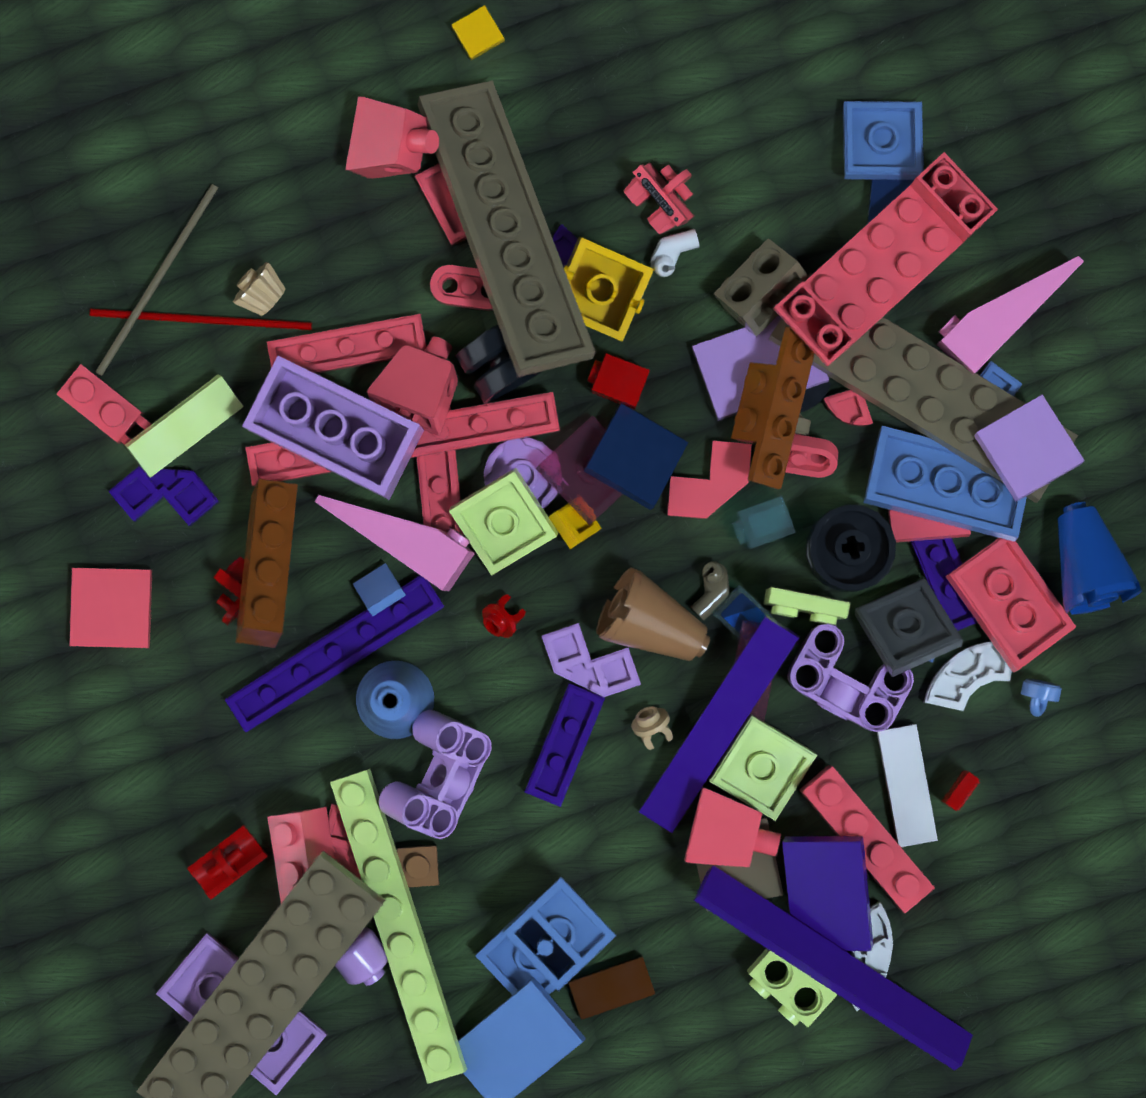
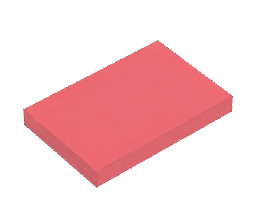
(1011, 602)

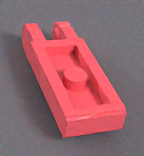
(101, 405)

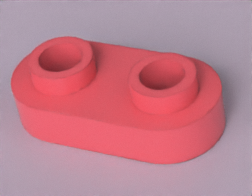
(468, 291)
(812, 457)

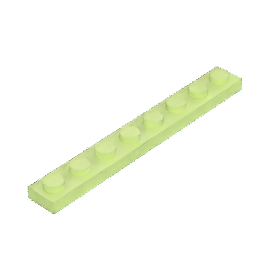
(399, 927)

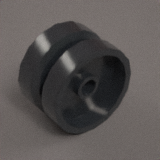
(486, 352)
(873, 544)

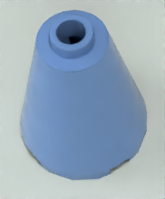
(413, 695)

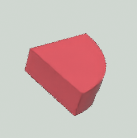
(849, 408)

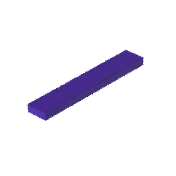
(332, 655)
(719, 723)

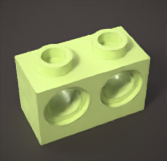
(786, 988)

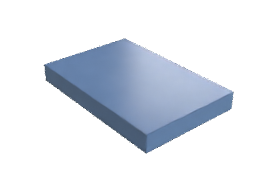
(518, 1043)

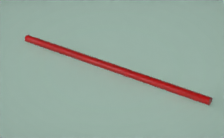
(203, 319)

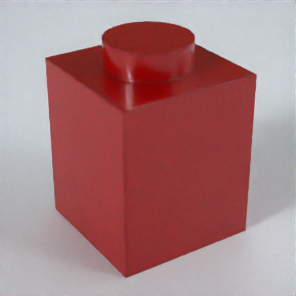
(618, 380)

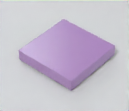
(1029, 448)

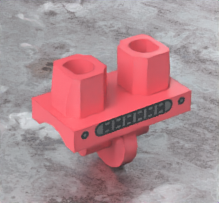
(650, 183)

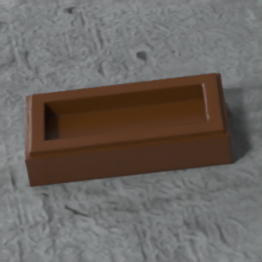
(611, 987)

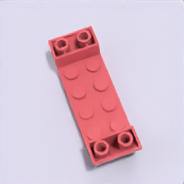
(886, 260)

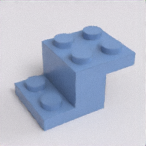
(546, 941)

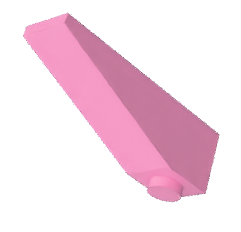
(989, 326)
(424, 549)

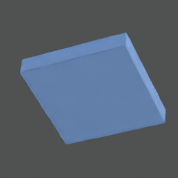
(882, 140)

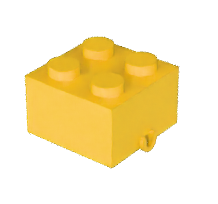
(606, 287)

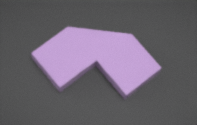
(601, 675)

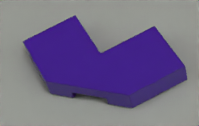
(181, 488)

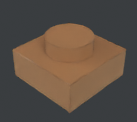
(420, 865)

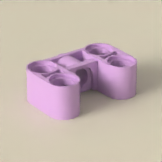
(841, 693)
(449, 781)

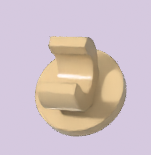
(649, 722)

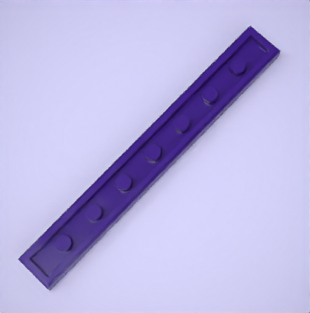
(833, 967)

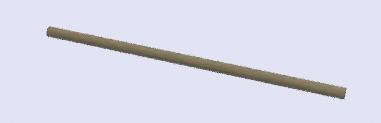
(156, 280)

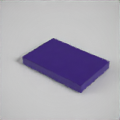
(830, 888)

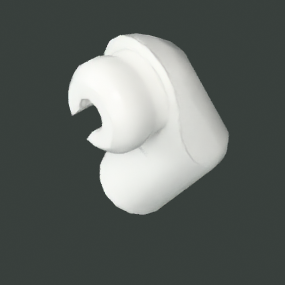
(669, 249)

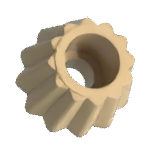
(259, 289)

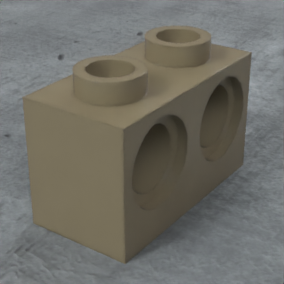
(760, 286)

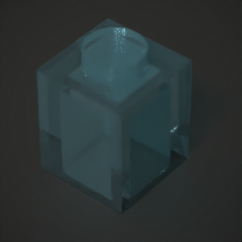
(763, 523)

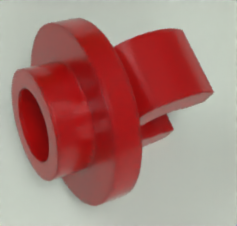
(498, 620)

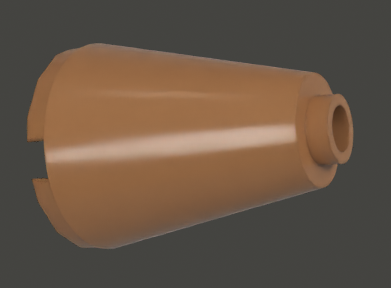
(651, 620)

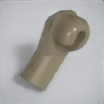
(715, 587)

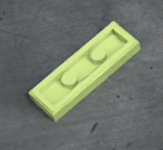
(184, 425)

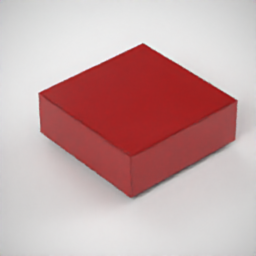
(960, 790)

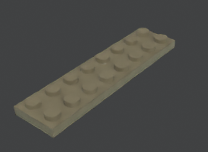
(506, 229)
(922, 389)
(266, 985)

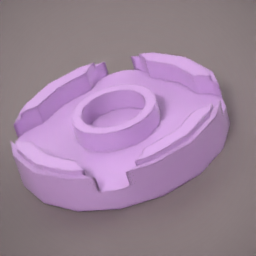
(525, 456)

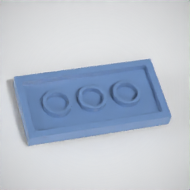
(935, 484)

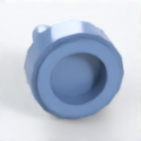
(1040, 694)

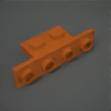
(772, 409)

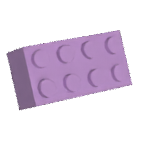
(333, 427)

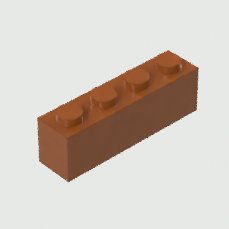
(266, 563)

